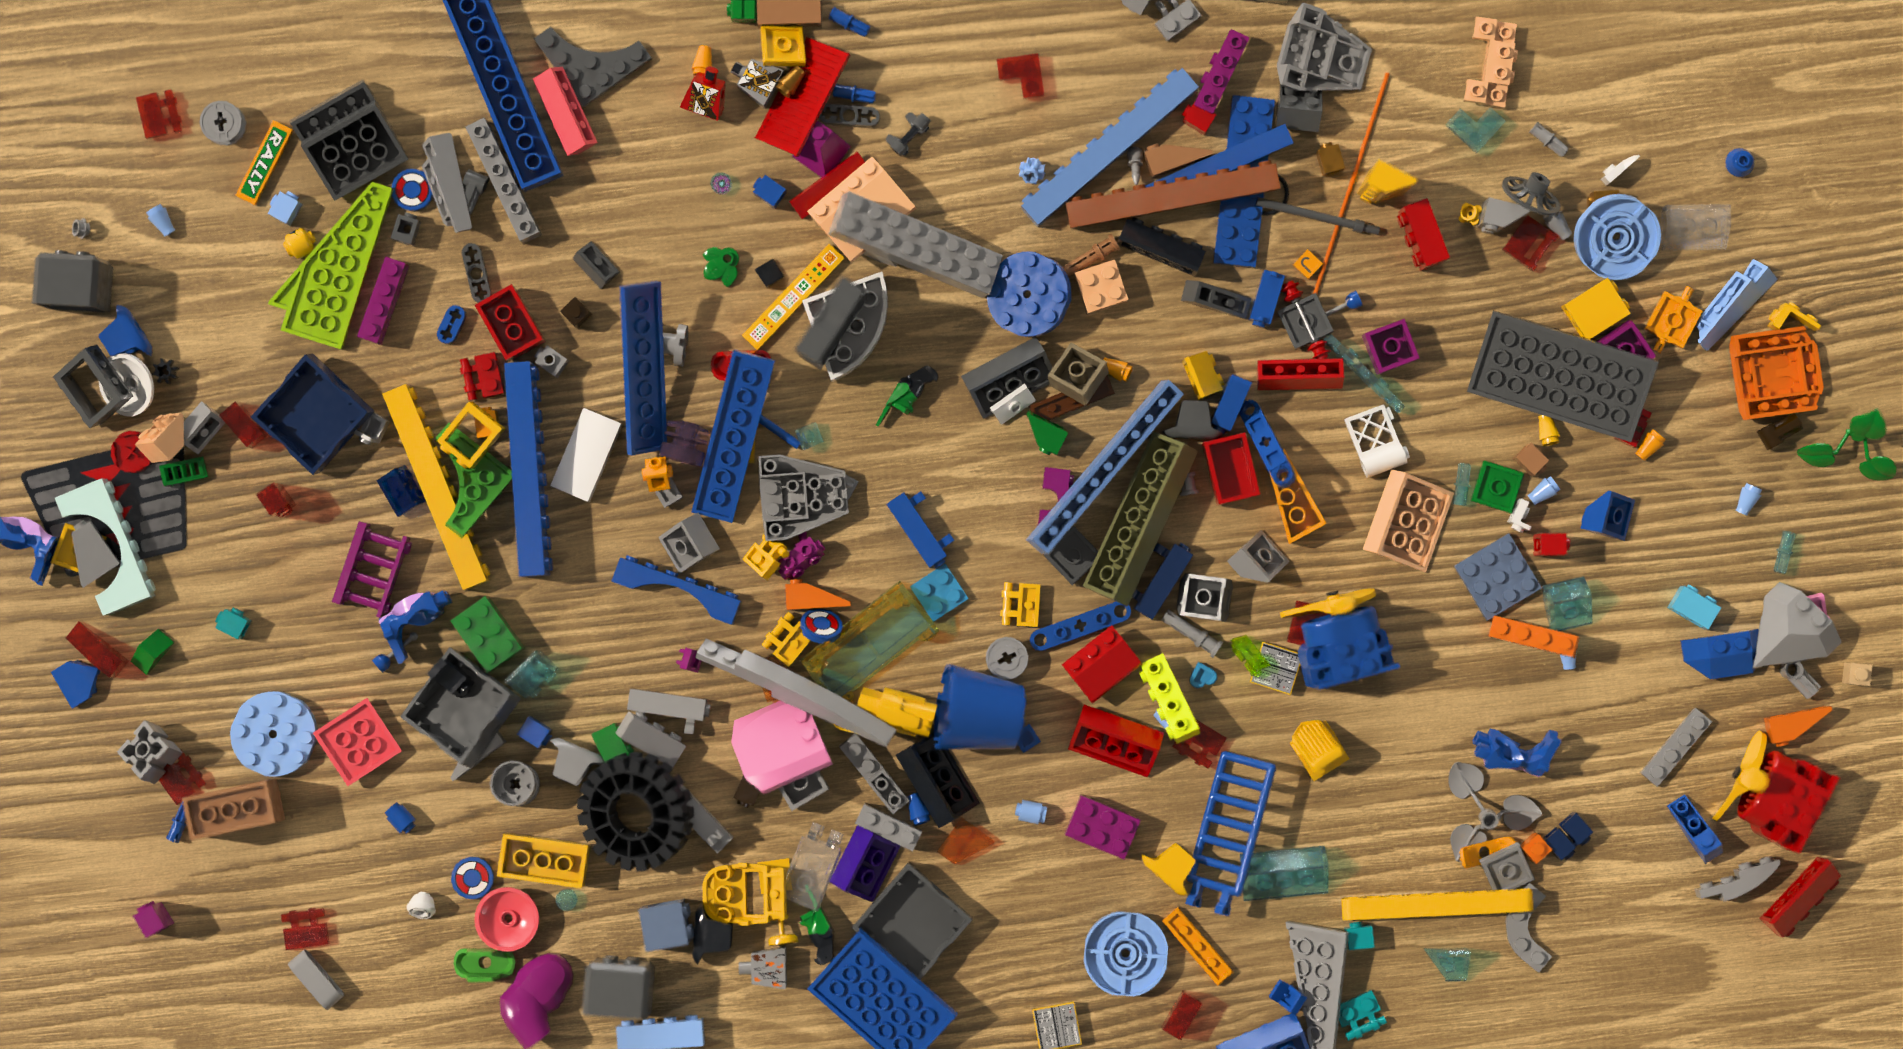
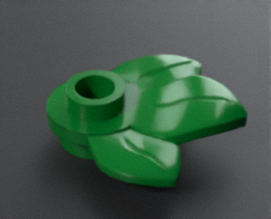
(718, 267)

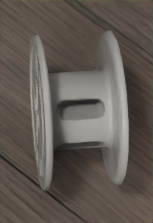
(212, 116)
(1005, 670)

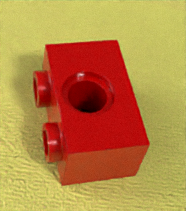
(1551, 544)

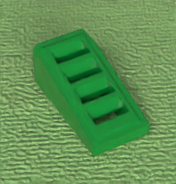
(173, 466)

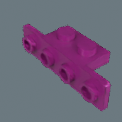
(1221, 71)

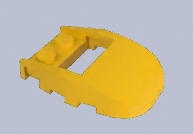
(727, 894)

